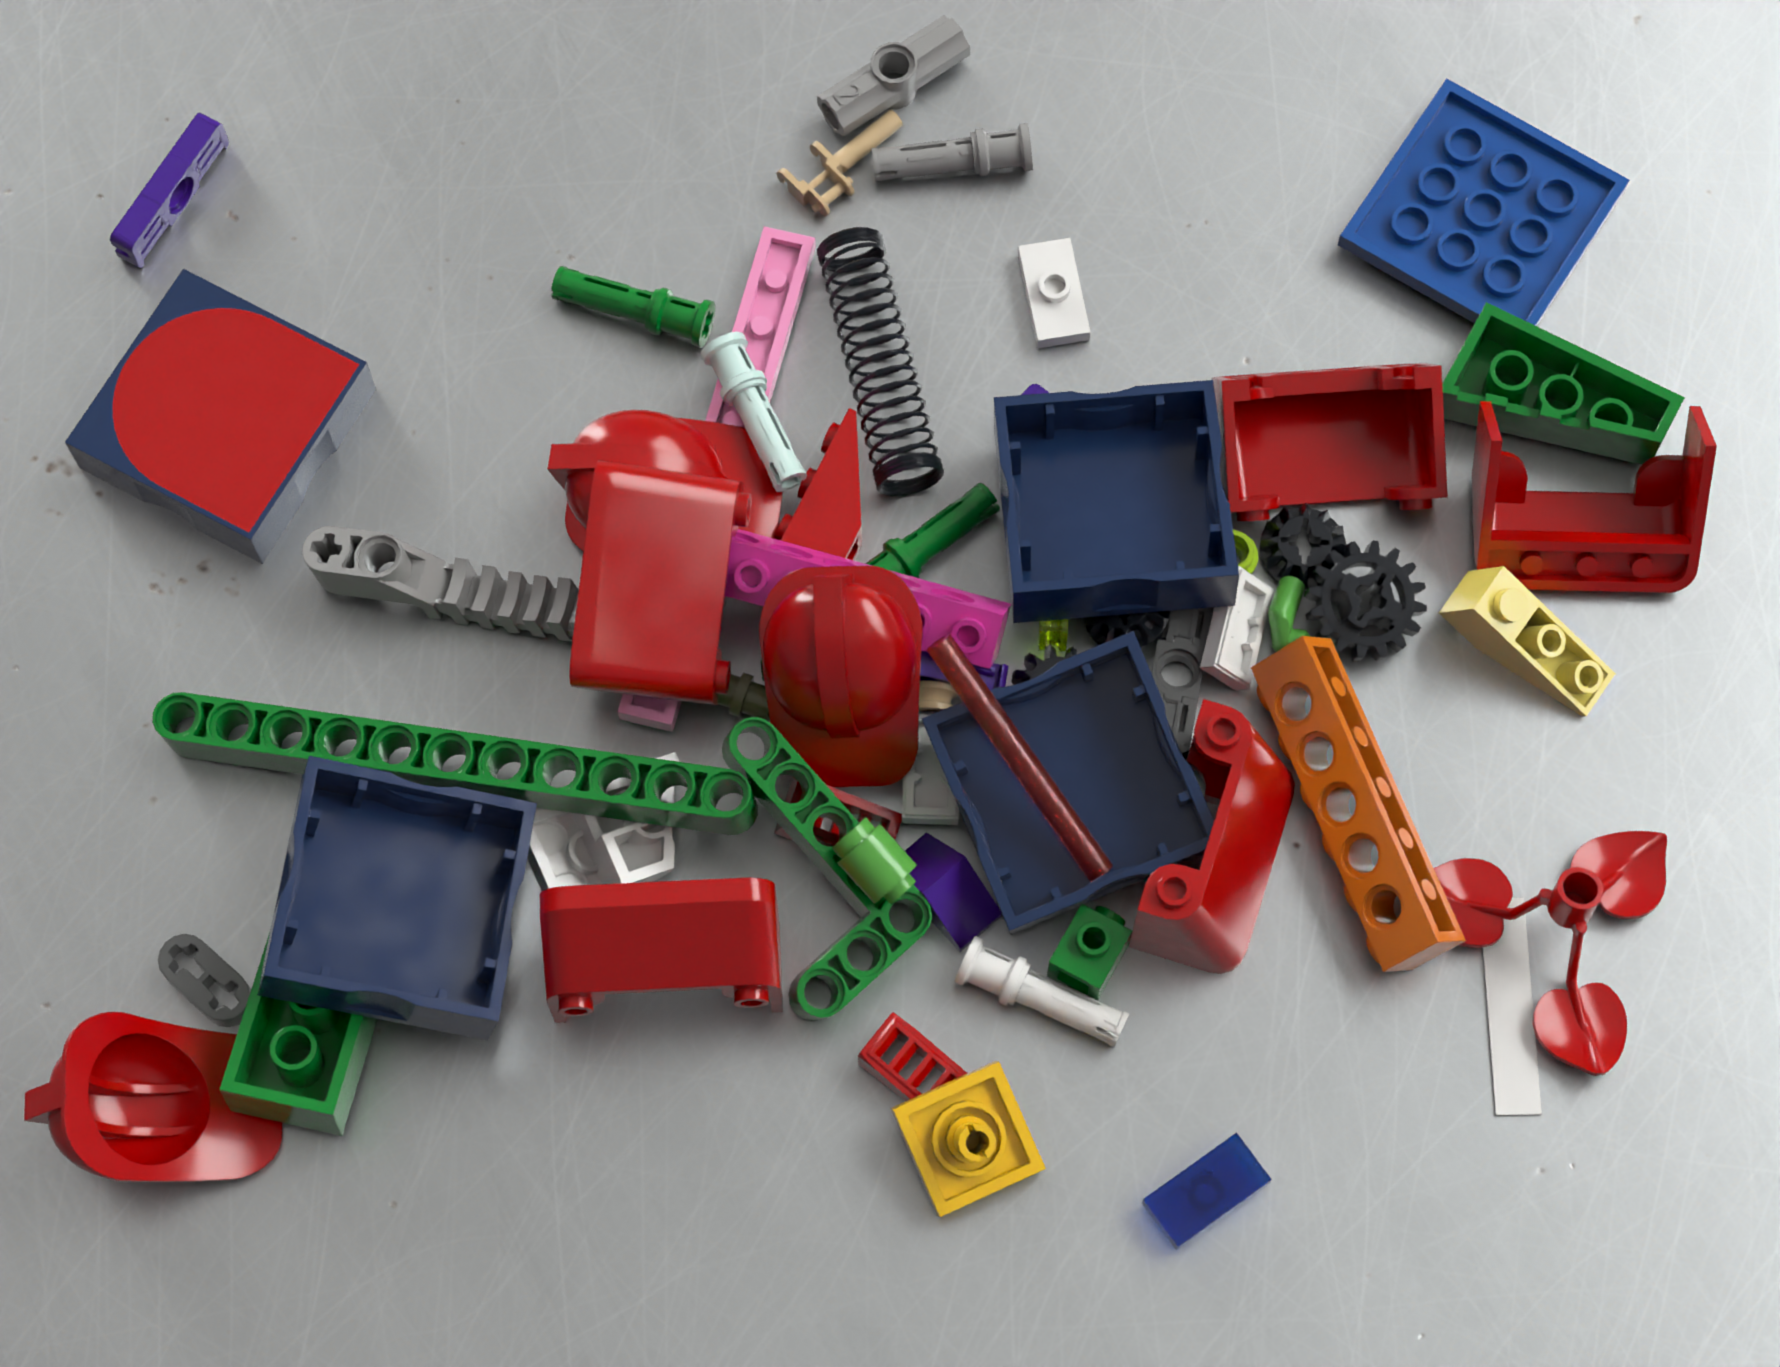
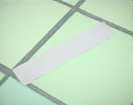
(1511, 1021)

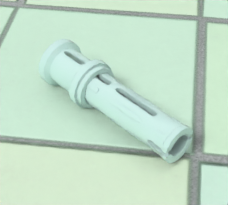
(745, 390)

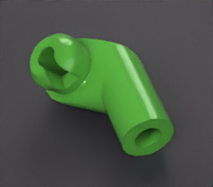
(1283, 612)

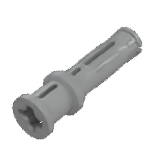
(978, 153)

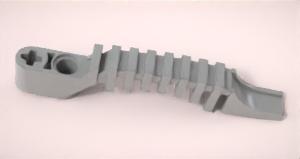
(348, 565)

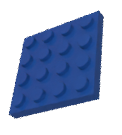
(1482, 209)

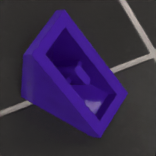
(954, 891)

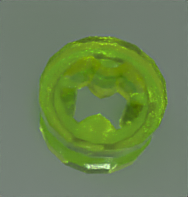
(1054, 633)

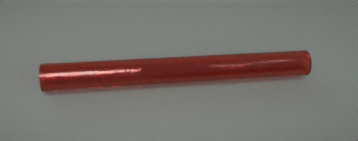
(1019, 757)

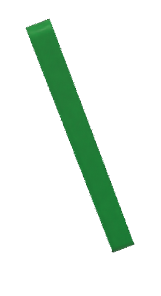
(484, 758)

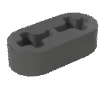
(197, 990)

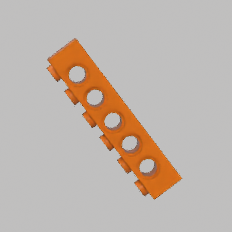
(1380, 816)

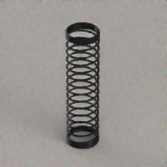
(858, 262)

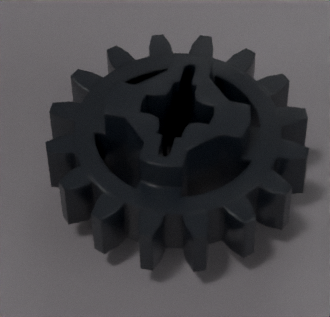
(1385, 610)

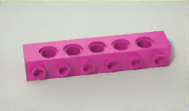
(971, 619)

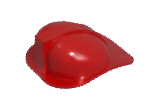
(667, 444)
(845, 671)
(147, 1104)

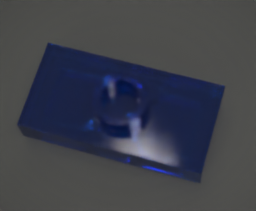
(1206, 1191)

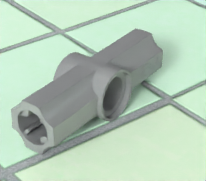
(916, 58)

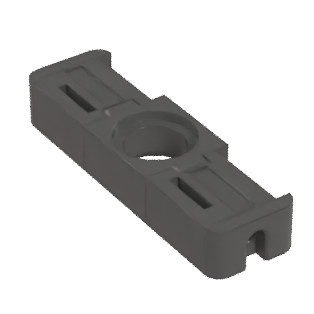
(1182, 642)

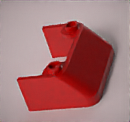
(1593, 538)
(661, 941)

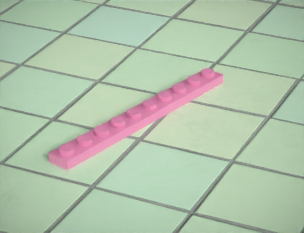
(767, 322)

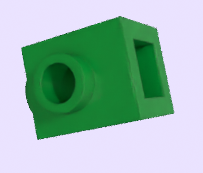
(1090, 950)

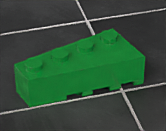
(1555, 391)

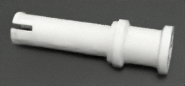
(1016, 982)

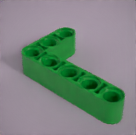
(798, 821)

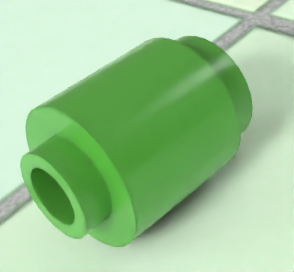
(875, 862)

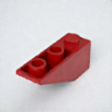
(830, 496)

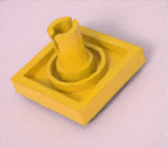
(968, 1138)

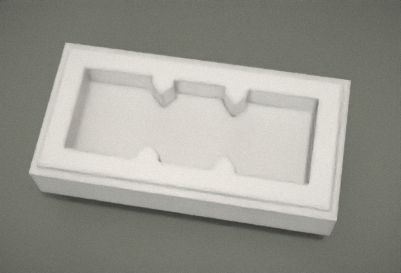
(1053, 293)
(1237, 633)
(925, 787)

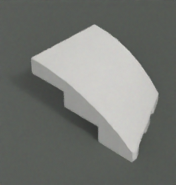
(600, 850)

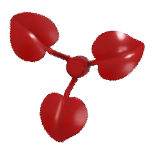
(1614, 871)

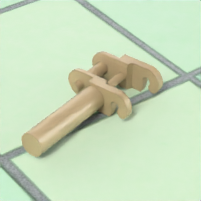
(839, 163)

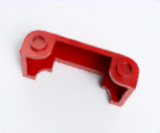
(1332, 437)
(655, 583)
(1211, 912)

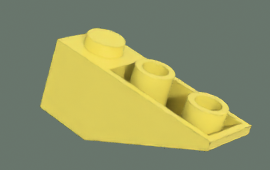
(1526, 637)

